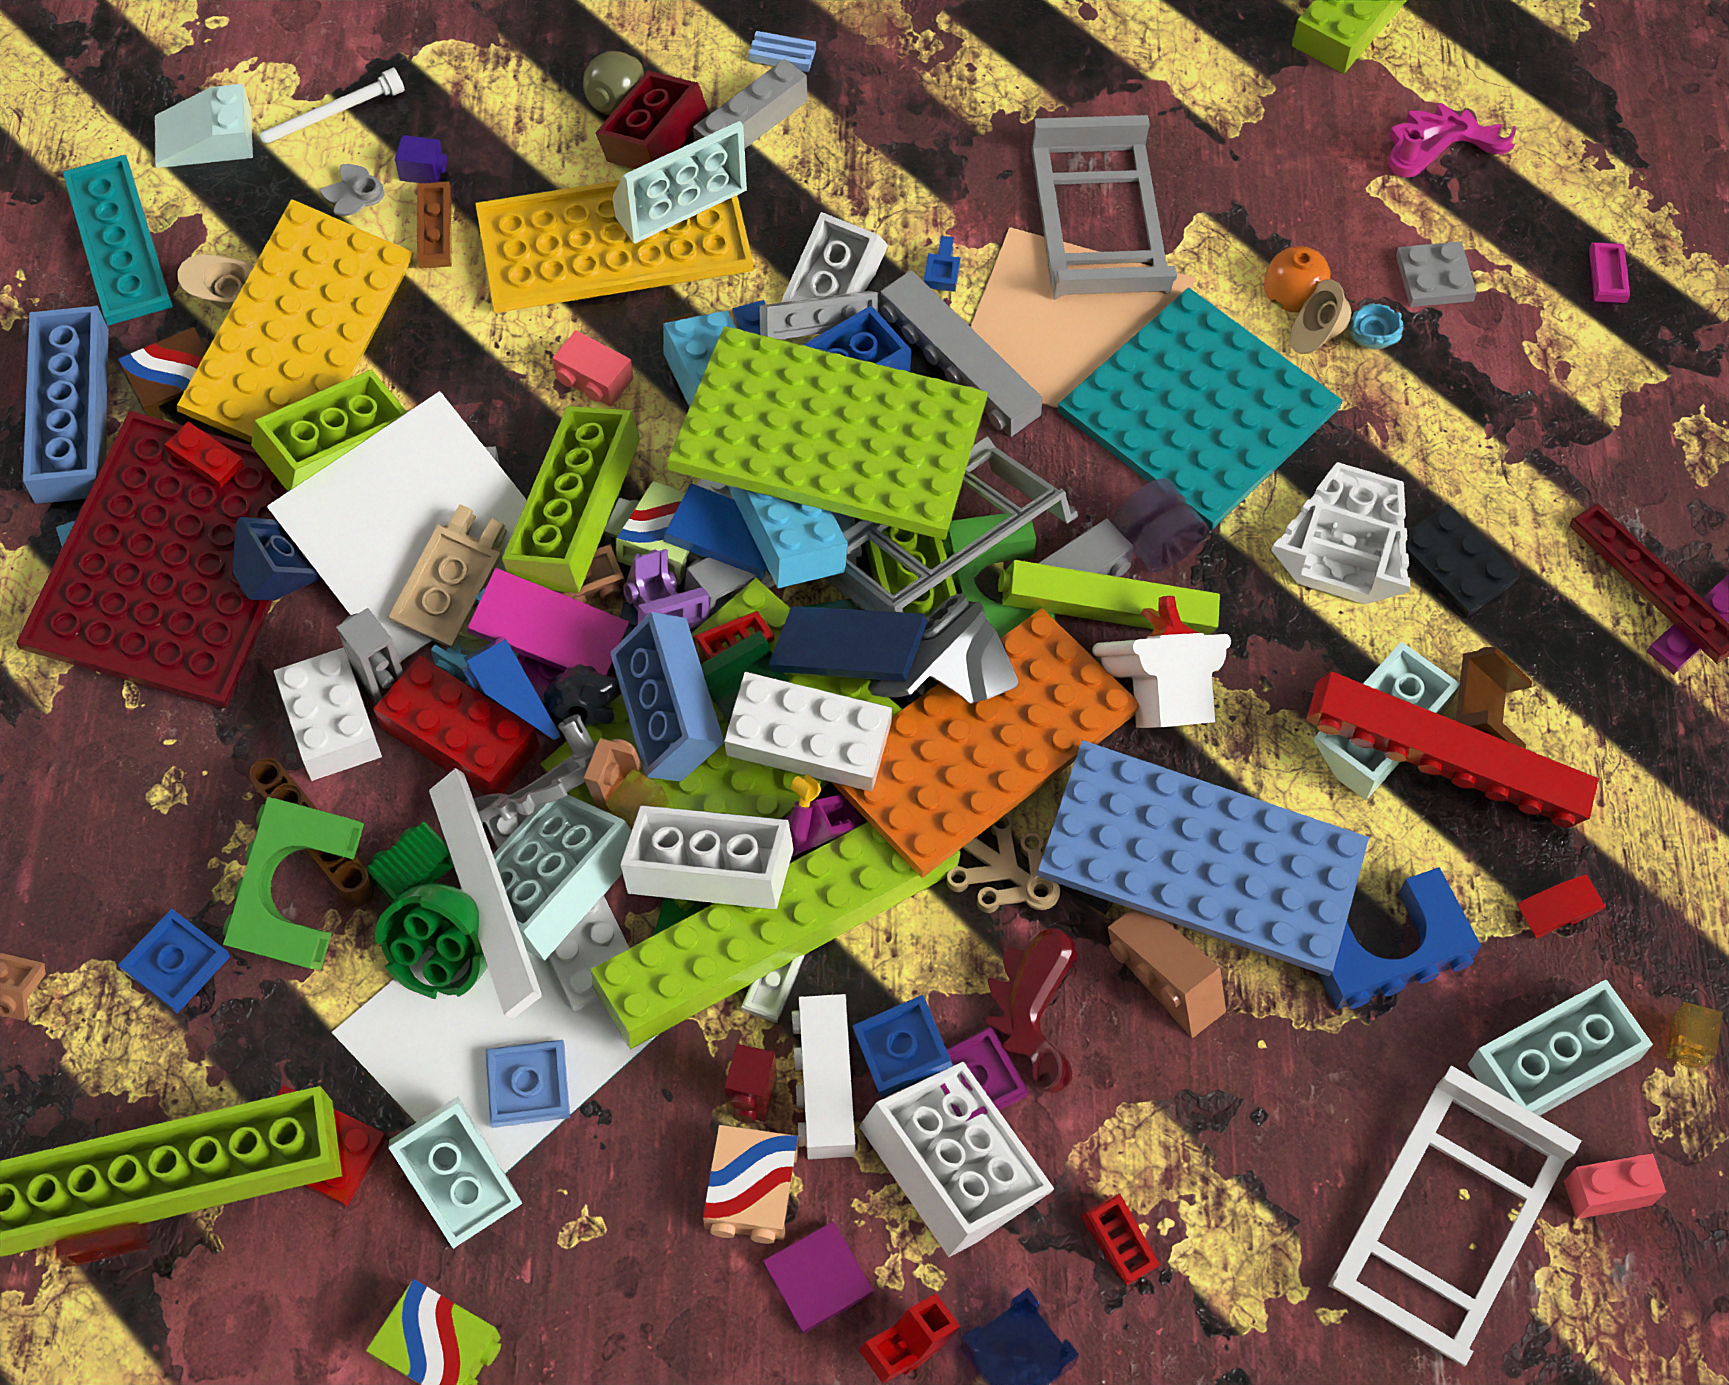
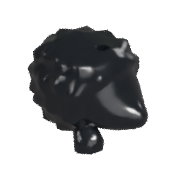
(581, 692)

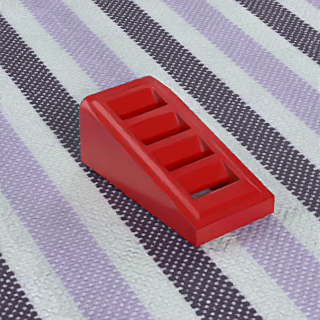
(713, 638)
(1132, 1231)

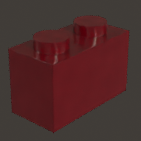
(750, 1083)

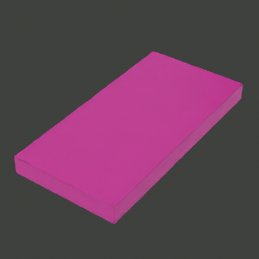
(546, 624)

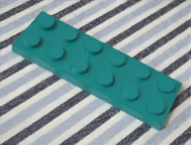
(117, 240)

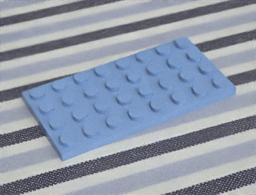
(1204, 857)

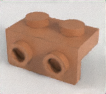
(602, 578)

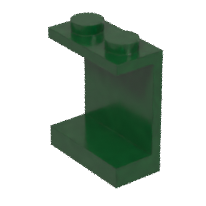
(726, 670)

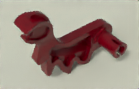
(1031, 985)

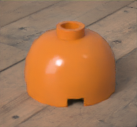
(1294, 276)

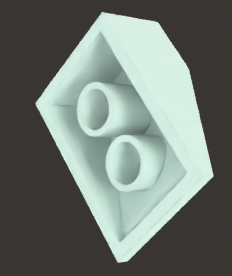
(205, 128)
(454, 1172)

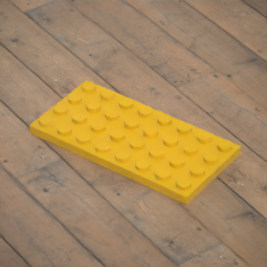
(574, 248)
(295, 320)

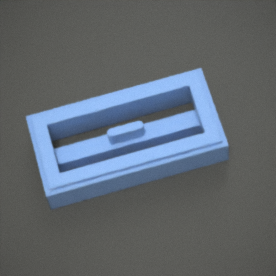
(784, 49)

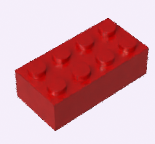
(457, 727)

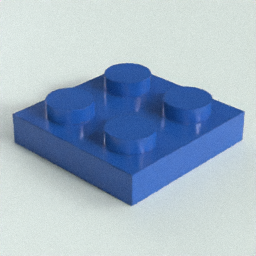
(174, 961)
(902, 1046)

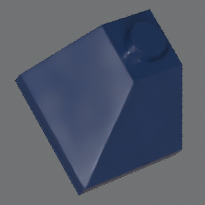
(268, 560)

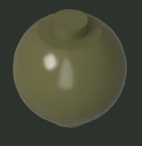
(610, 80)

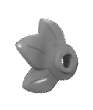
(354, 191)

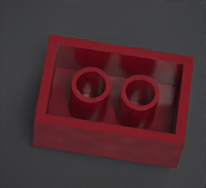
(652, 120)

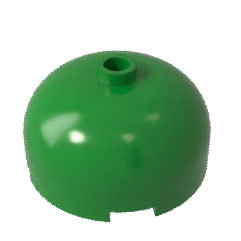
(437, 920)

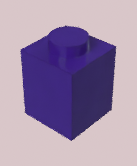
(420, 160)

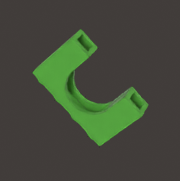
(1013, 547)
(255, 919)

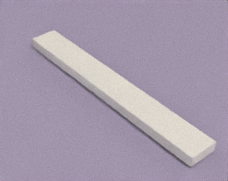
(481, 880)

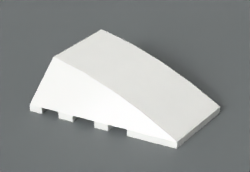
(1350, 537)

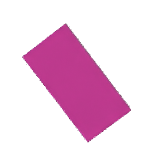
(1609, 272)

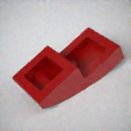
(1561, 905)

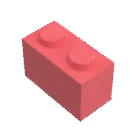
(592, 368)
(1614, 1186)

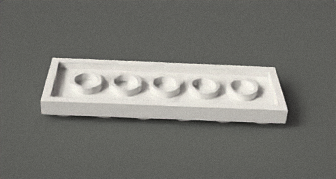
(588, 943)

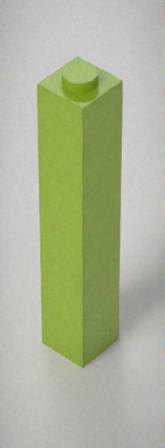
(1102, 596)

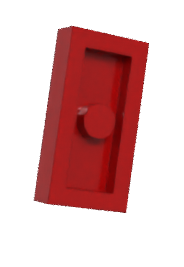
(204, 454)

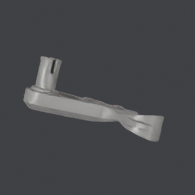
(551, 785)

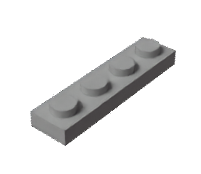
(812, 315)

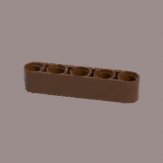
(336, 873)

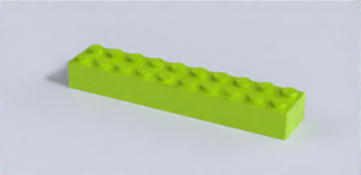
(737, 944)
(167, 1169)

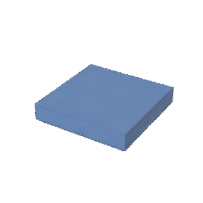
(527, 1083)

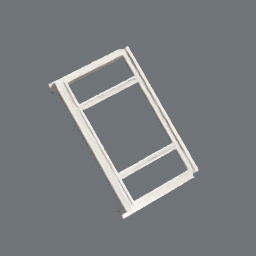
(1510, 1118)

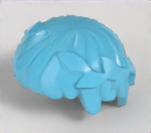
(1376, 326)

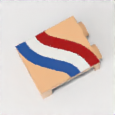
(750, 1184)

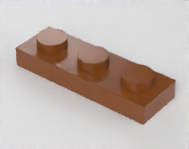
(434, 225)

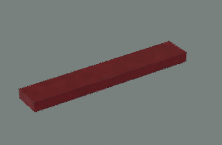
(1654, 581)

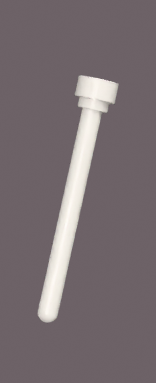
(388, 84)

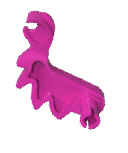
(1430, 134)

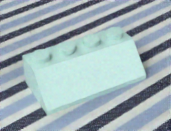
(1405, 677)

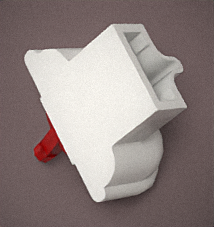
(1168, 668)

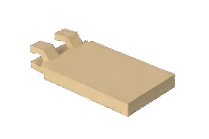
(449, 578)

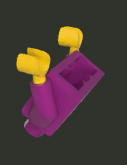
(821, 820)

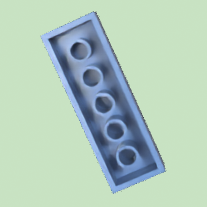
(65, 403)

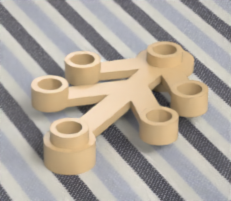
(1003, 867)

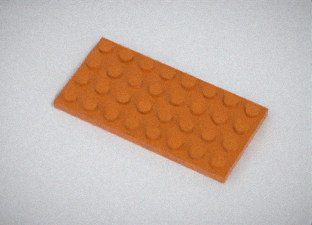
(965, 764)

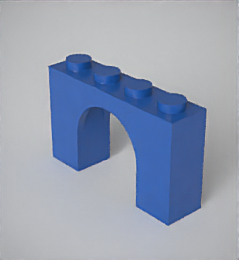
(1444, 943)

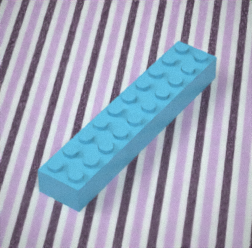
(792, 537)

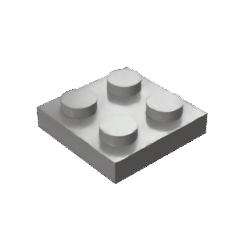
(1436, 274)

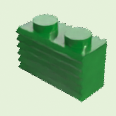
(414, 860)

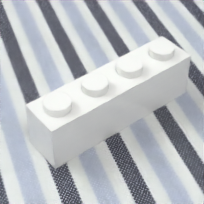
(825, 1077)

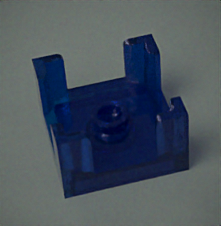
(1019, 1347)

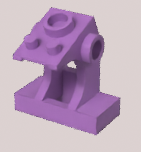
(654, 590)

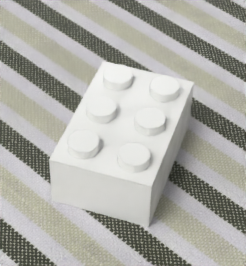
(327, 714)

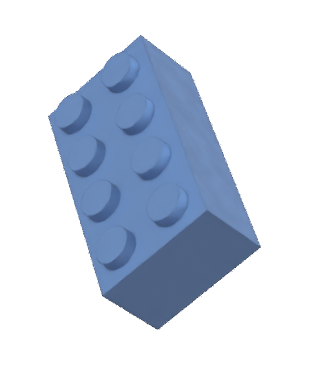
(666, 697)

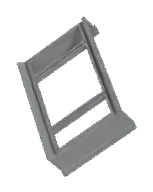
(1088, 135)
(872, 597)

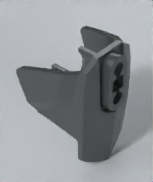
(958, 652)

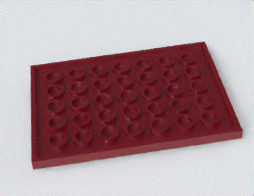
(150, 570)

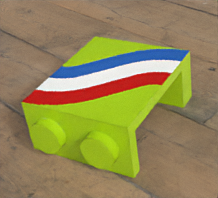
(434, 1340)

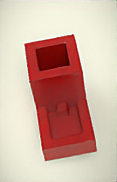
(911, 1340)

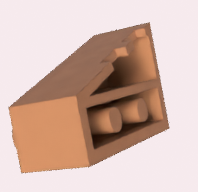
(1170, 968)

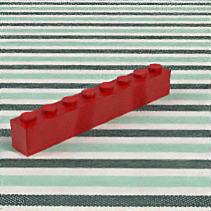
(1452, 750)

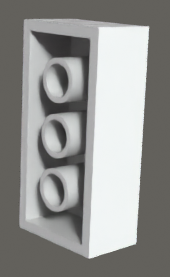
(808, 731)
(707, 857)

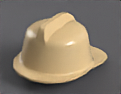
(214, 278)
(1320, 318)

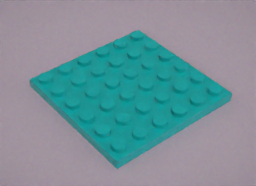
(1200, 406)

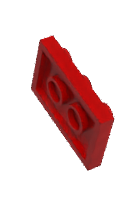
(357, 1150)

